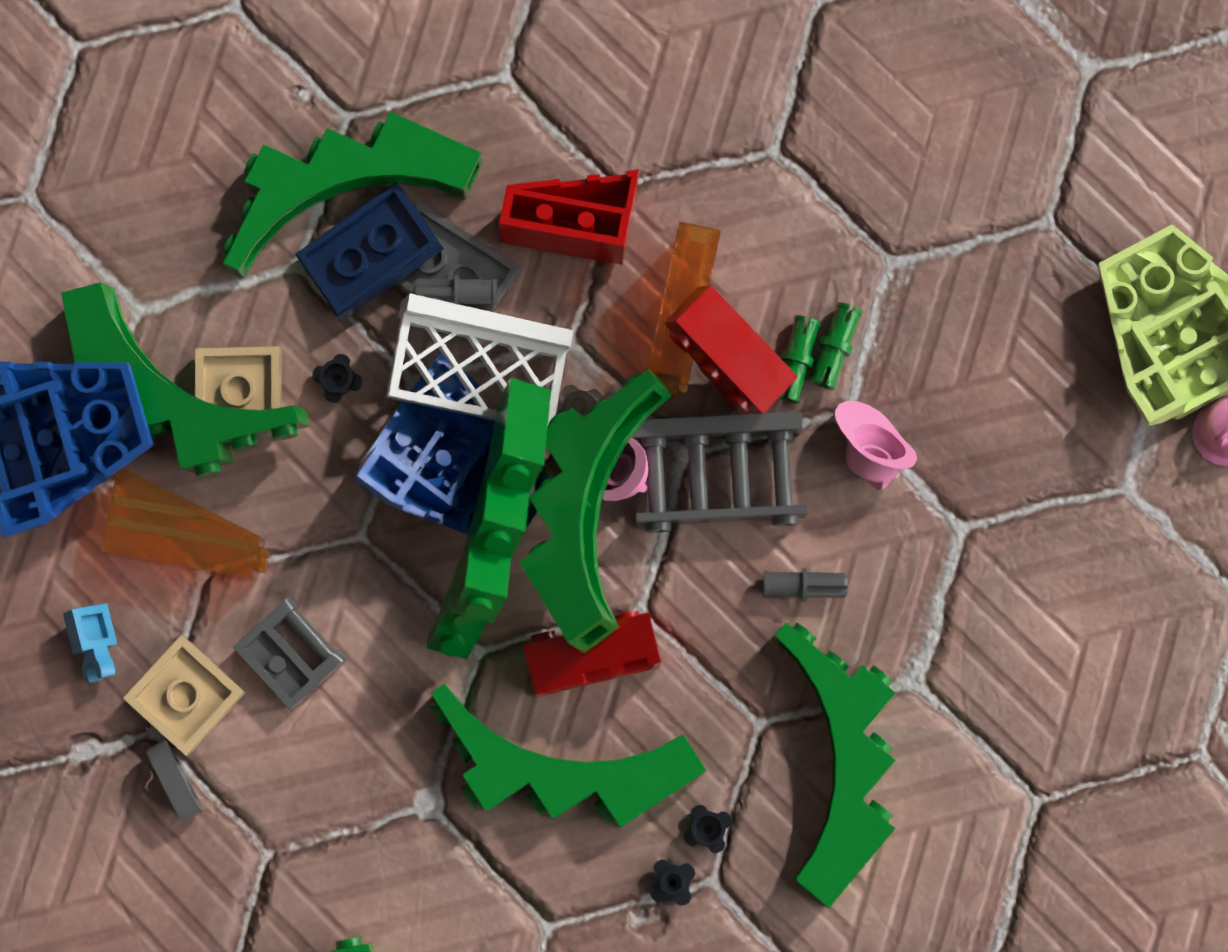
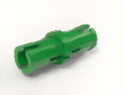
(835, 346)
(798, 354)

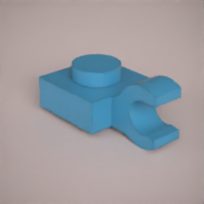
(92, 634)

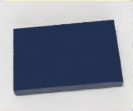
(369, 251)

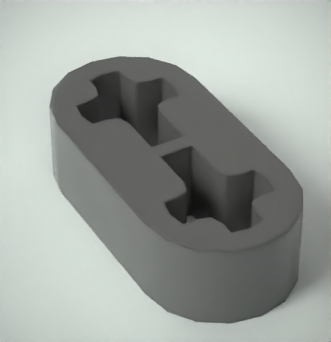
(174, 780)

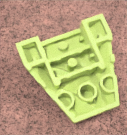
(1168, 324)

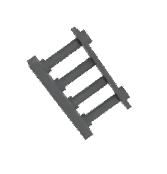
(737, 433)

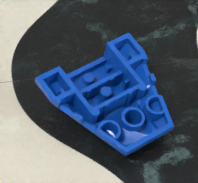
(63, 436)
(432, 457)

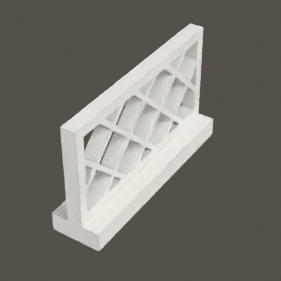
(474, 325)

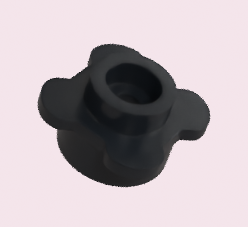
(338, 366)
(712, 840)
(661, 888)

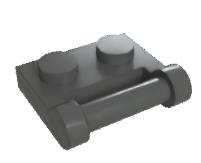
(279, 663)

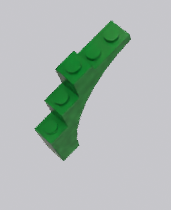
(339, 165)
(199, 428)
(569, 504)
(498, 520)
(849, 704)
(503, 769)

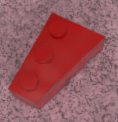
(571, 217)
(729, 352)
(562, 667)

